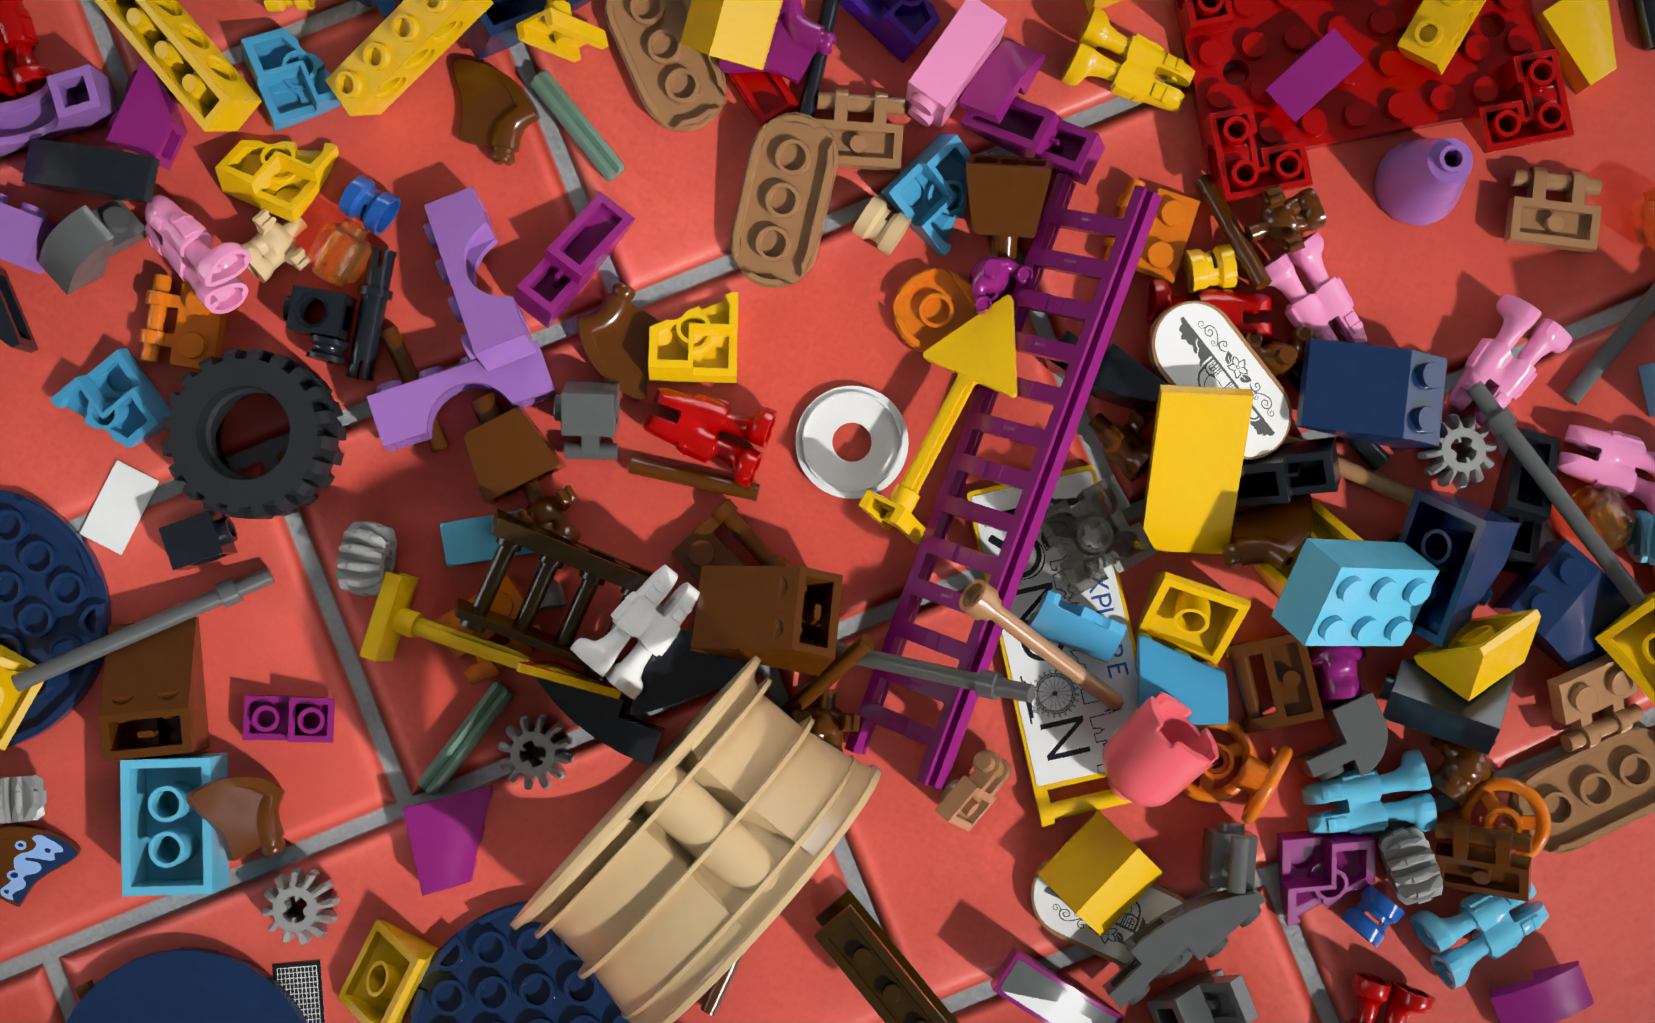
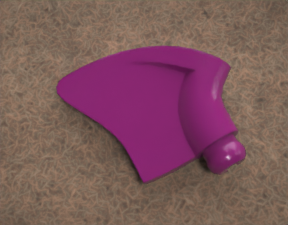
(792, 44)

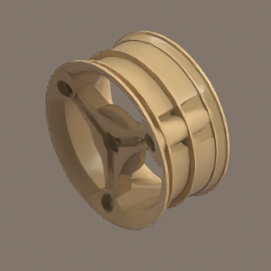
(701, 852)

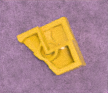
(1583, 39)
(276, 175)
(697, 345)

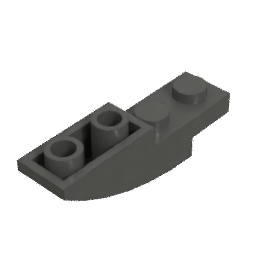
(1194, 925)

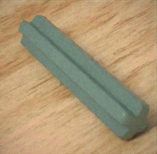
(577, 125)
(465, 738)

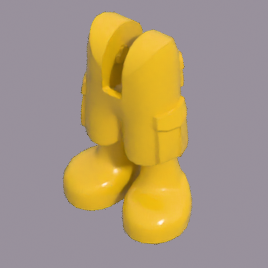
(1140, 65)

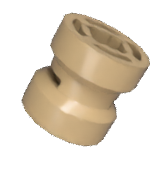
(881, 225)

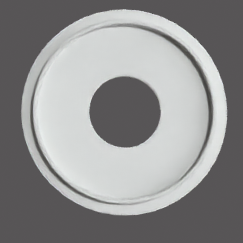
(846, 406)

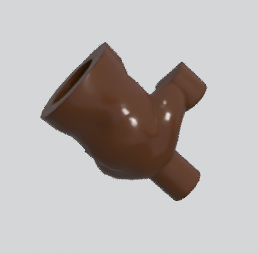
(1285, 219)
(1277, 354)
(1124, 444)
(549, 510)
(829, 720)
(1460, 770)

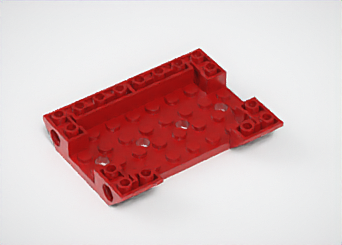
(1496, 86)

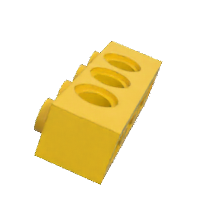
(1438, 31)
(401, 52)
(185, 61)

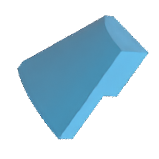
(287, 78)
(933, 190)
(117, 399)
(1077, 627)
(1174, 672)

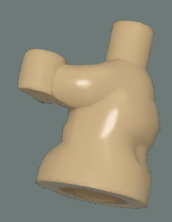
(274, 245)

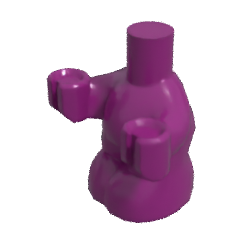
(993, 279)
(1337, 670)

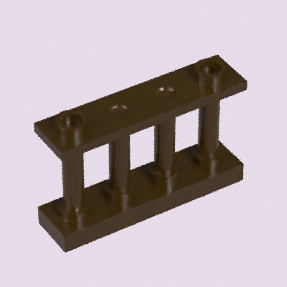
(554, 552)
(877, 965)

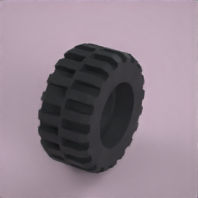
(197, 434)

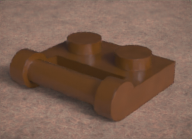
(705, 548)
(1289, 678)

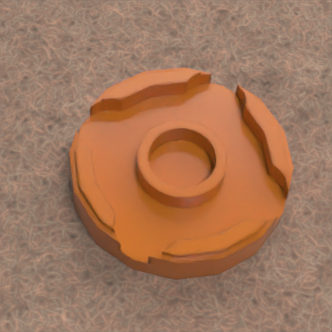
(932, 307)

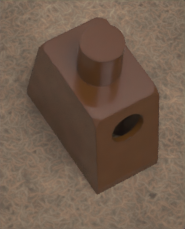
(1006, 198)
(507, 450)

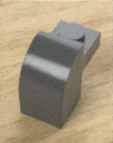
(84, 241)
(1358, 735)
(1204, 999)

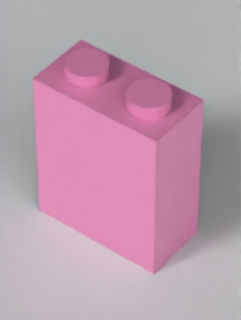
(953, 62)

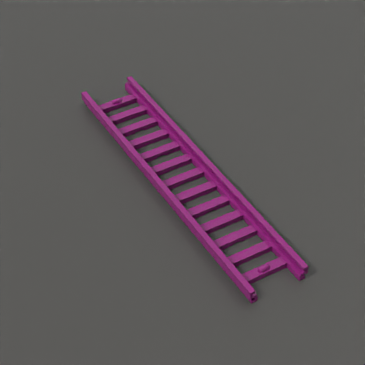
(1036, 485)

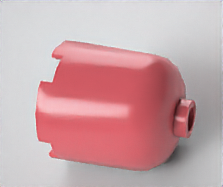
(1157, 752)

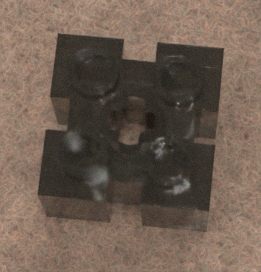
(1120, 545)

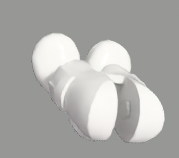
(647, 620)

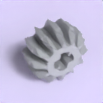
(1471, 446)
(365, 556)
(530, 766)
(22, 799)
(1410, 865)
(287, 896)

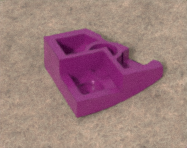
(447, 837)
(1321, 869)

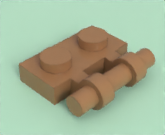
(865, 143)
(1549, 222)
(1587, 690)
(968, 799)

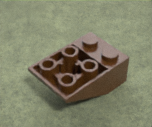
(770, 613)
(154, 695)

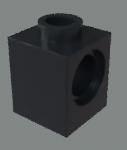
(337, 319)
(199, 540)

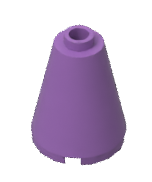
(1422, 179)

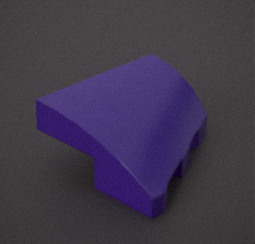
(895, 23)

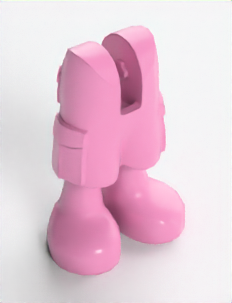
(187, 250)
(1327, 301)
(1492, 358)
(1614, 462)

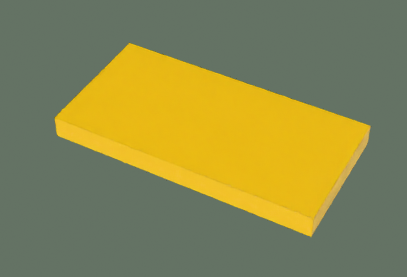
(1195, 467)

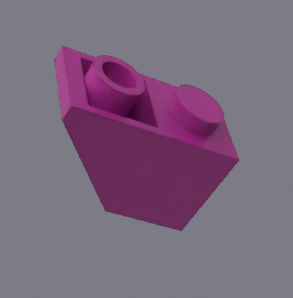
(148, 119)

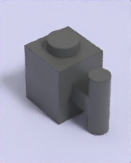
(592, 413)
(1229, 857)

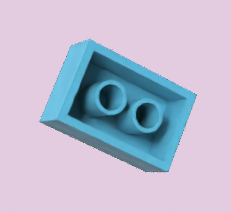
(1354, 593)
(162, 838)

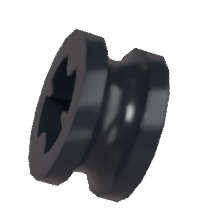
(327, 349)

